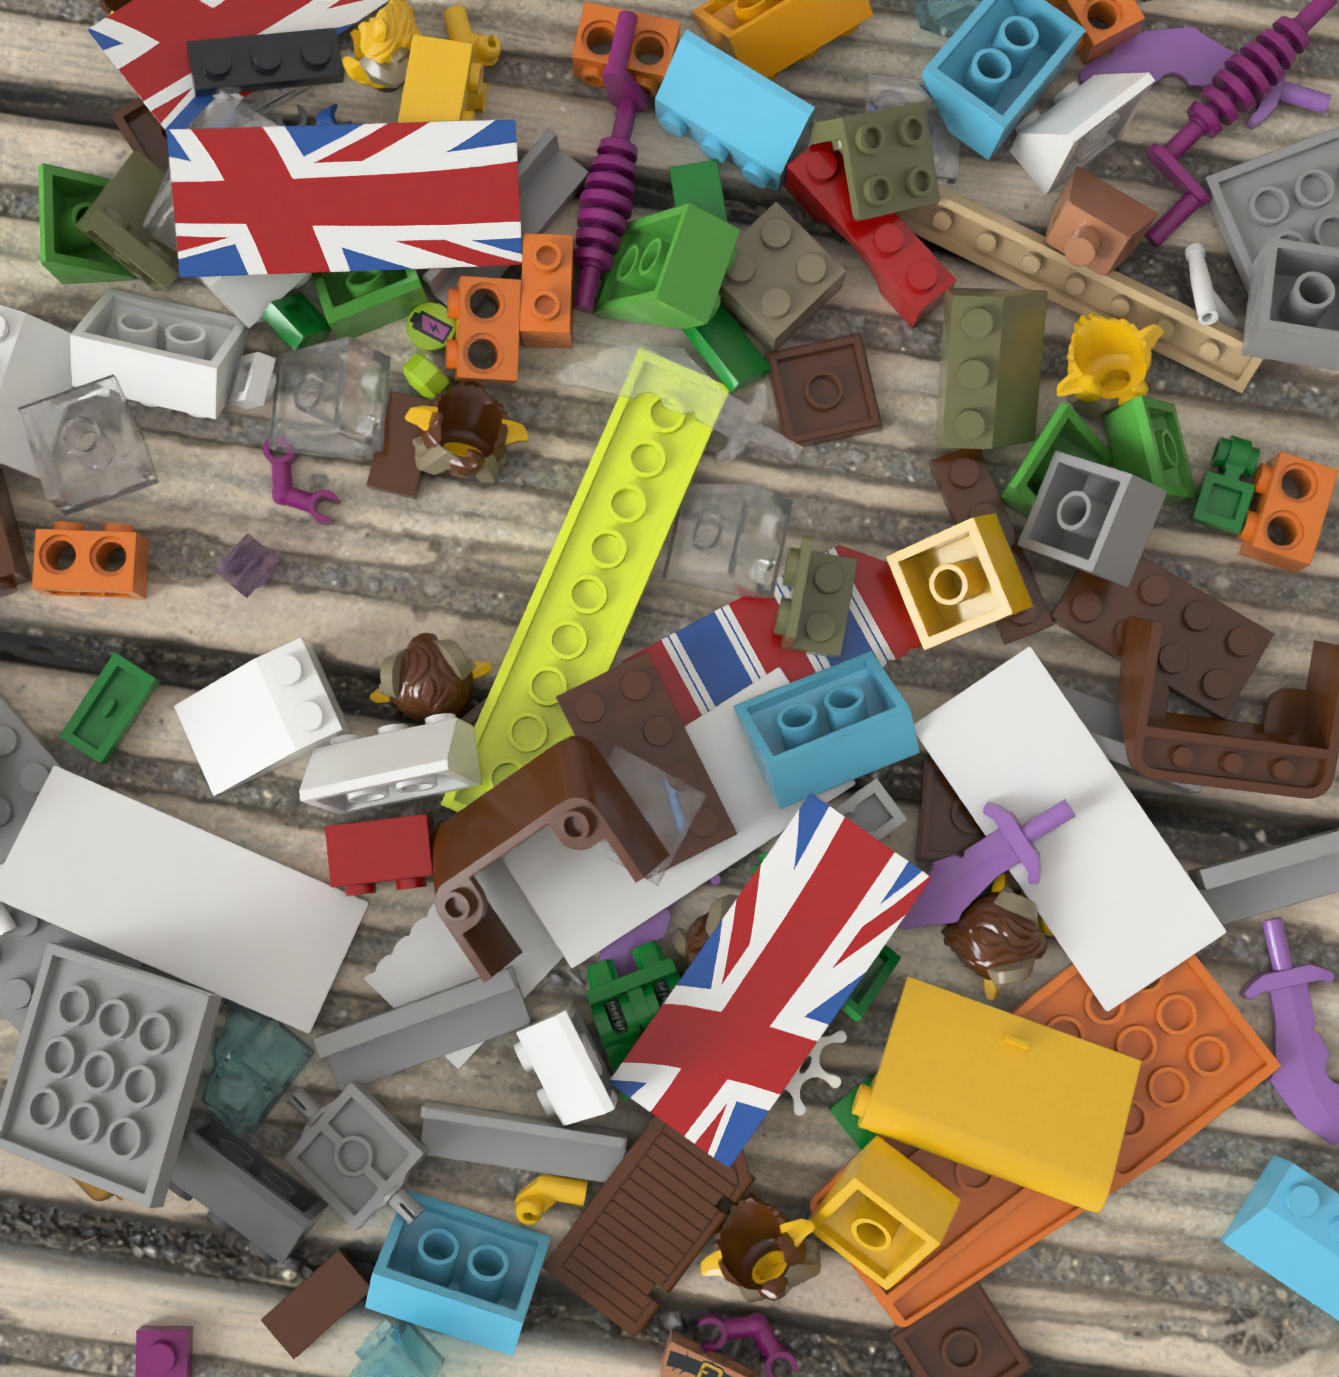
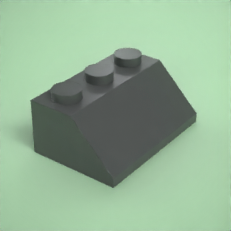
(244, 1190)

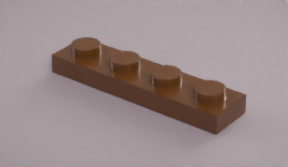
(972, 493)

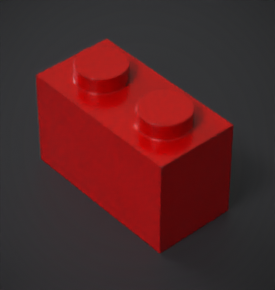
(380, 852)

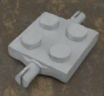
(356, 1155)

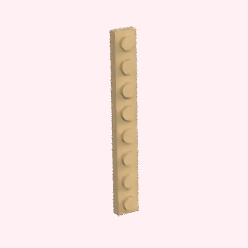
(1032, 263)

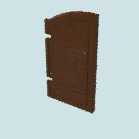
(646, 1224)

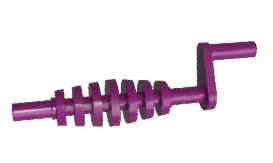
(1233, 91)
(609, 187)

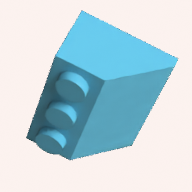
(999, 68)
(732, 112)
(827, 729)
(1292, 1232)
(458, 1274)

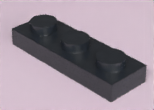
(265, 62)

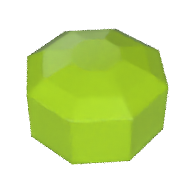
(425, 376)

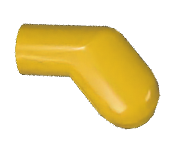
(459, 29)
(544, 1193)

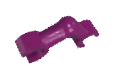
(284, 492)
(752, 1326)

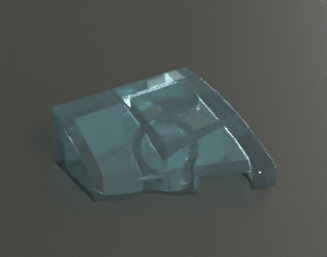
(252, 1067)

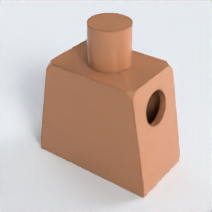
(1096, 223)

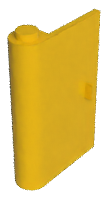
(1001, 1095)

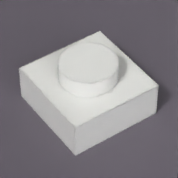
(253, 381)

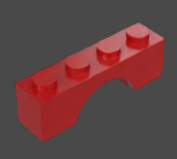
(899, 261)

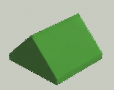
(63, 248)
(367, 299)
(1062, 433)
(1150, 445)

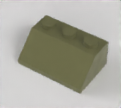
(990, 367)

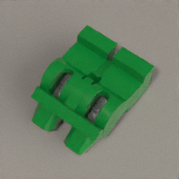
(632, 995)

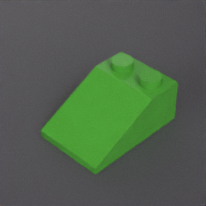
(669, 269)

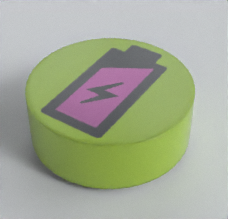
(430, 328)

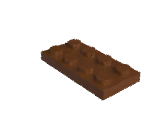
(1203, 644)
(636, 714)

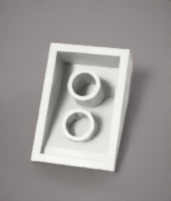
(1078, 126)
(262, 716)
(567, 1066)

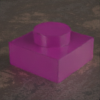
(164, 1351)

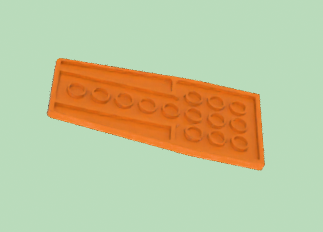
(1193, 1068)

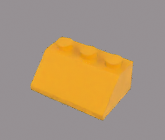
(777, 32)

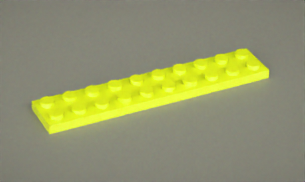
(588, 583)

